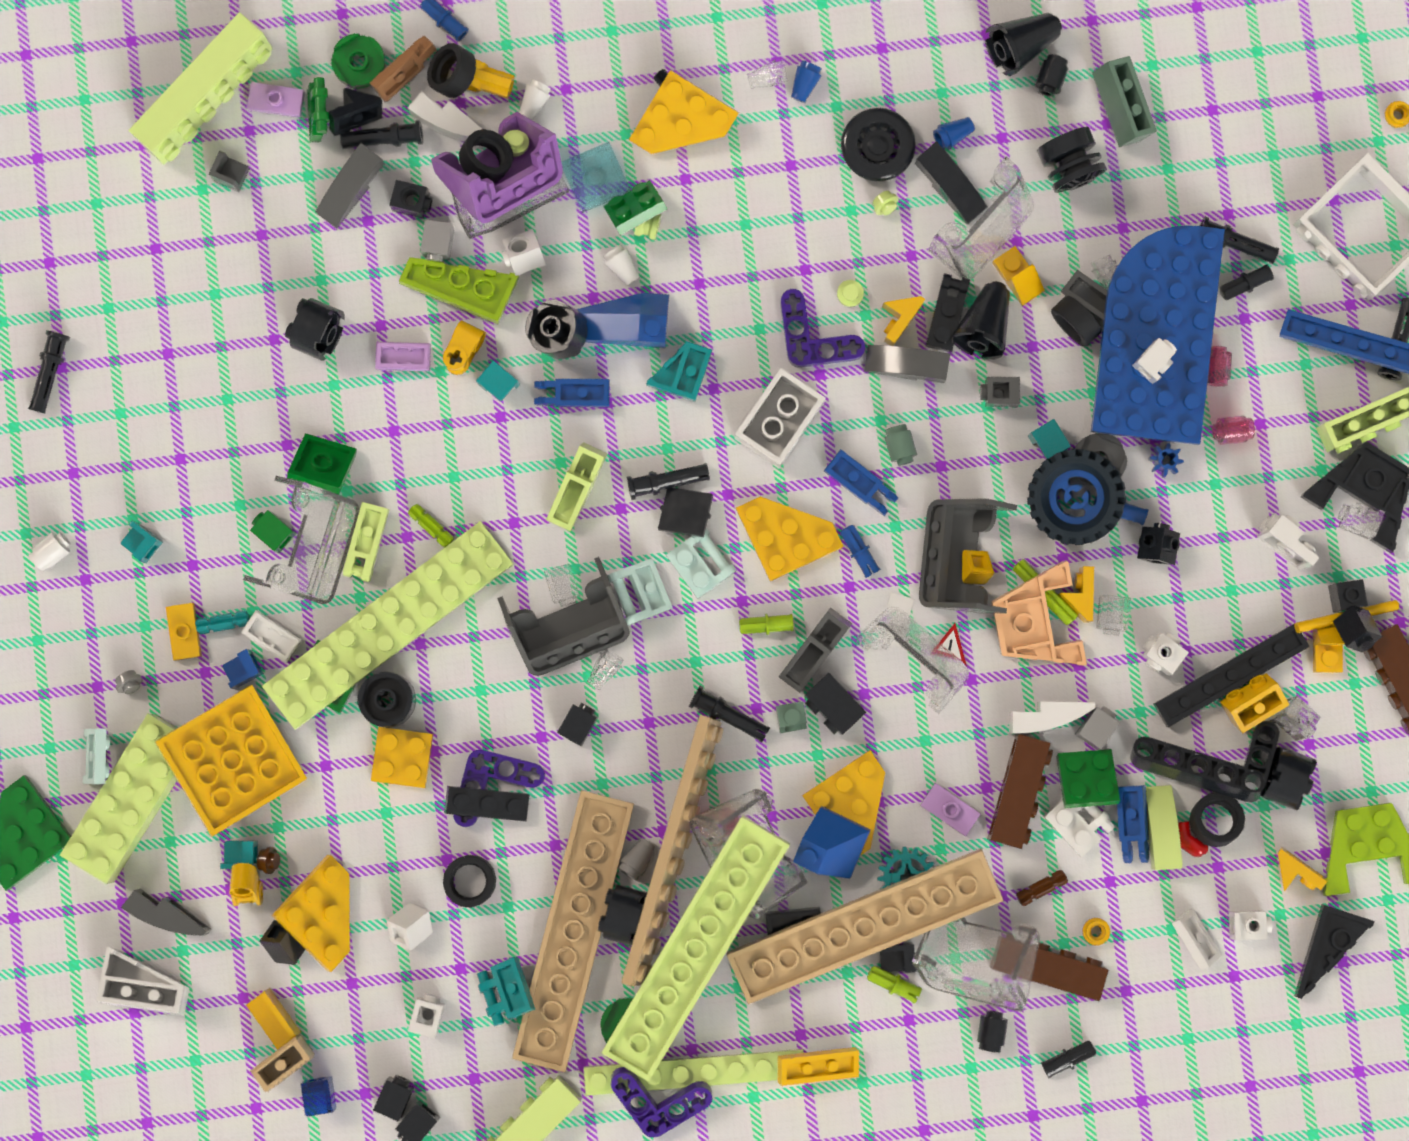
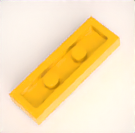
(818, 1066)

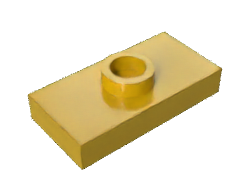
(183, 632)

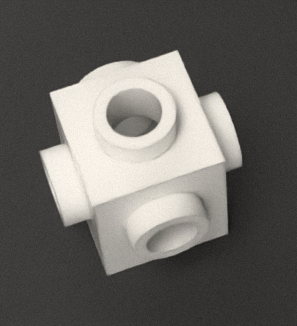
(1173, 655)

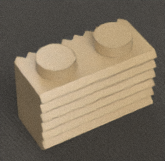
(282, 1063)

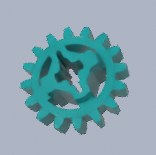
(905, 861)

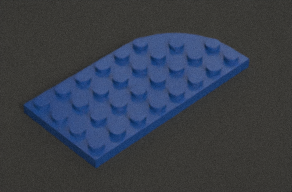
(1164, 292)

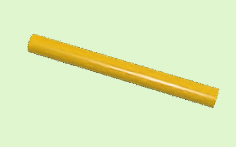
(1327, 620)

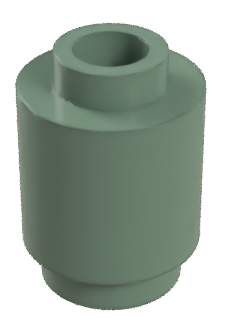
(900, 444)

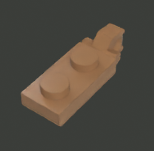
(403, 69)

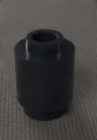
(1052, 75)
(992, 1031)

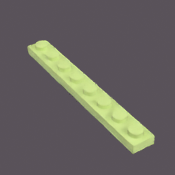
(685, 1071)

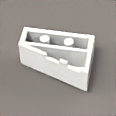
(138, 986)

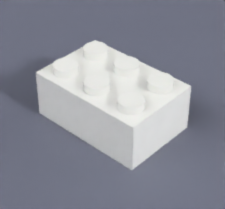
(779, 418)

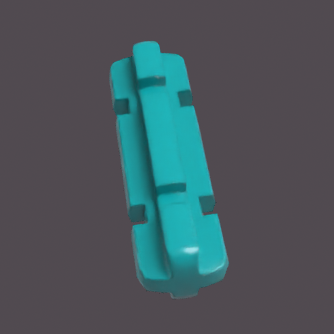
(222, 622)

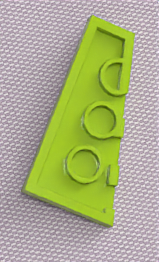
(469, 289)

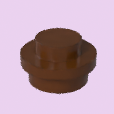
(268, 860)

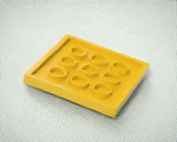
(231, 760)

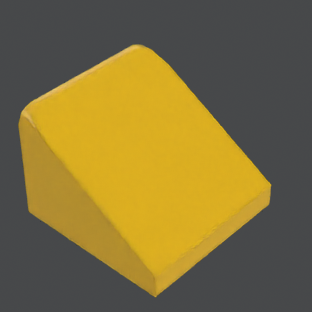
(976, 567)

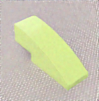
(576, 486)
(1163, 829)

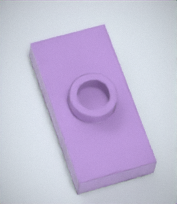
(275, 99)
(403, 356)
(950, 809)

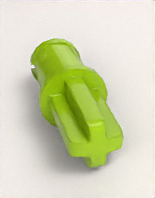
(766, 624)
(894, 984)

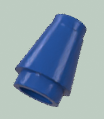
(805, 80)
(953, 132)

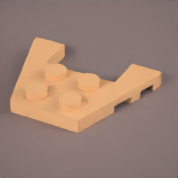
(1027, 626)

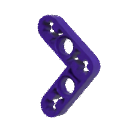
(812, 346)
(482, 775)
(654, 1111)

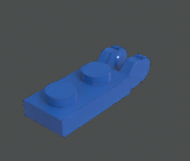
(575, 393)
(858, 481)
(1133, 822)

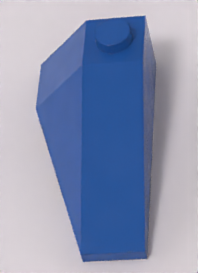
(629, 321)

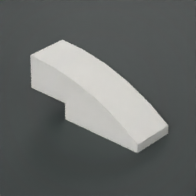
(445, 120)
(1048, 716)

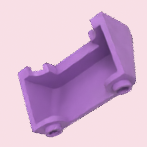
(528, 176)

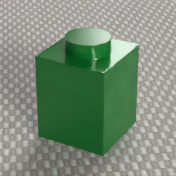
(272, 531)

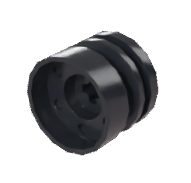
(1070, 155)

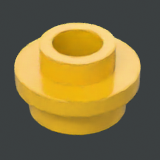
(1401, 107)
(1102, 937)

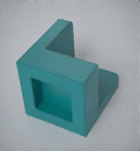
(497, 381)
(1049, 439)
(141, 542)
(239, 852)

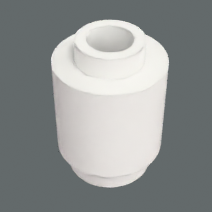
(50, 551)

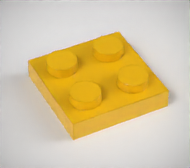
(402, 757)

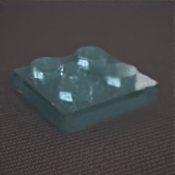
(595, 177)

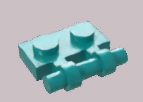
(512, 988)

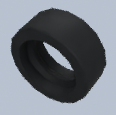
(461, 76)
(495, 143)
(1076, 321)
(1206, 836)
(452, 893)

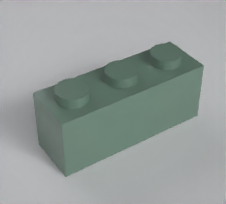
(1124, 101)

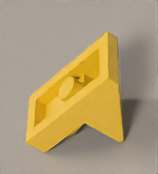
(1018, 275)
(904, 311)
(1083, 601)
(1327, 650)
(1291, 866)

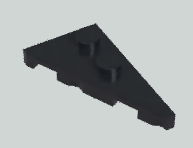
(1331, 938)

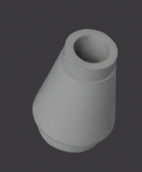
(636, 860)

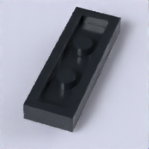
(486, 803)

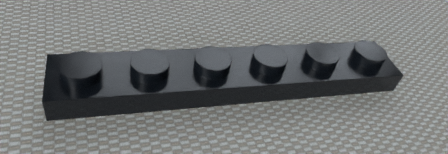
(1230, 675)

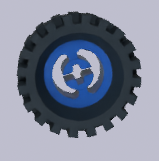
(1056, 474)

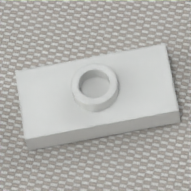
(271, 636)

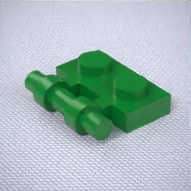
(317, 111)

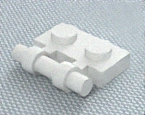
(1075, 830)

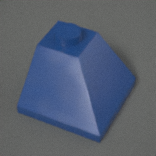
(831, 844)

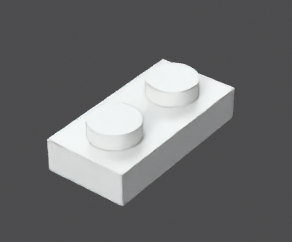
(1196, 939)

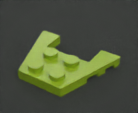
(1362, 836)

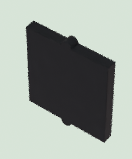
(685, 512)

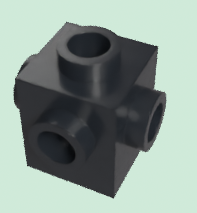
(1158, 544)

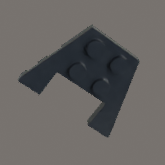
(1373, 480)

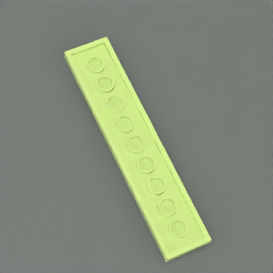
(387, 625)
(695, 948)

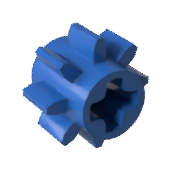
(1173, 454)

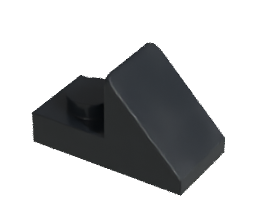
(357, 111)

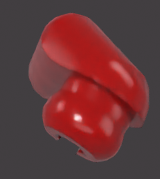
(1189, 843)

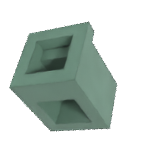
(791, 717)

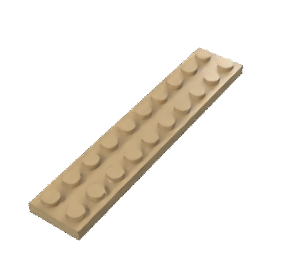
(670, 860)
(865, 926)
(573, 931)

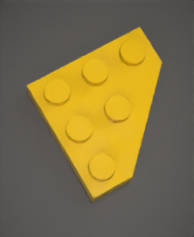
(681, 117)
(786, 536)
(852, 793)
(320, 913)

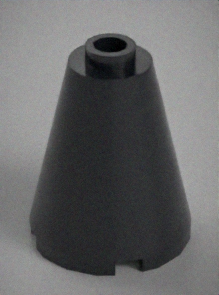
(1021, 40)
(985, 323)

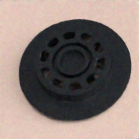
(878, 144)

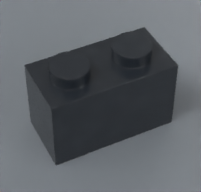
(834, 704)

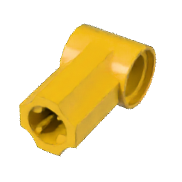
(491, 81)

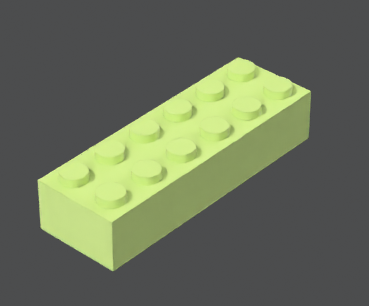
(201, 89)
(123, 805)

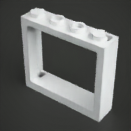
(1391, 191)

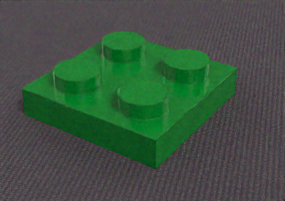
(635, 207)
(322, 463)
(1088, 778)

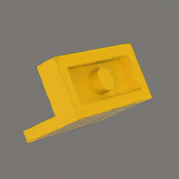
(273, 1018)

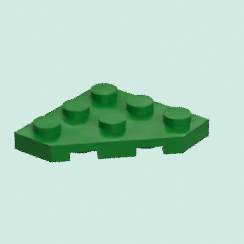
(27, 832)

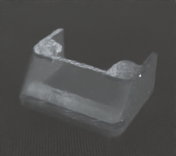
(319, 546)

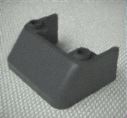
(950, 530)
(570, 632)

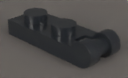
(947, 313)

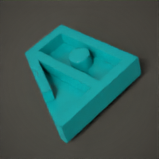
(683, 372)

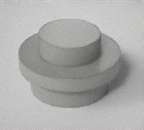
(128, 682)

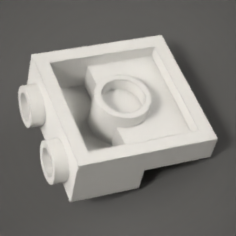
(1282, 536)

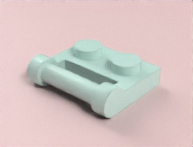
(694, 569)
(647, 588)
(96, 746)

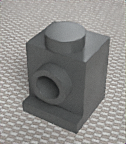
(1011, 391)

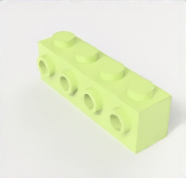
(1365, 422)

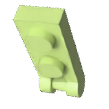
(366, 541)

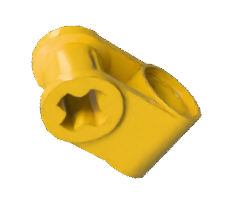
(464, 343)
(245, 885)

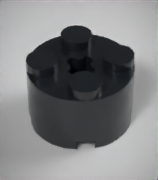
(315, 328)
(570, 328)
(374, 709)
(1289, 778)
(622, 914)

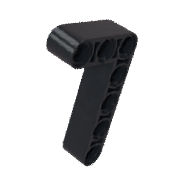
(1211, 765)

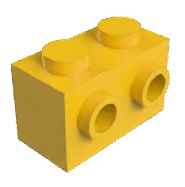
(1254, 702)

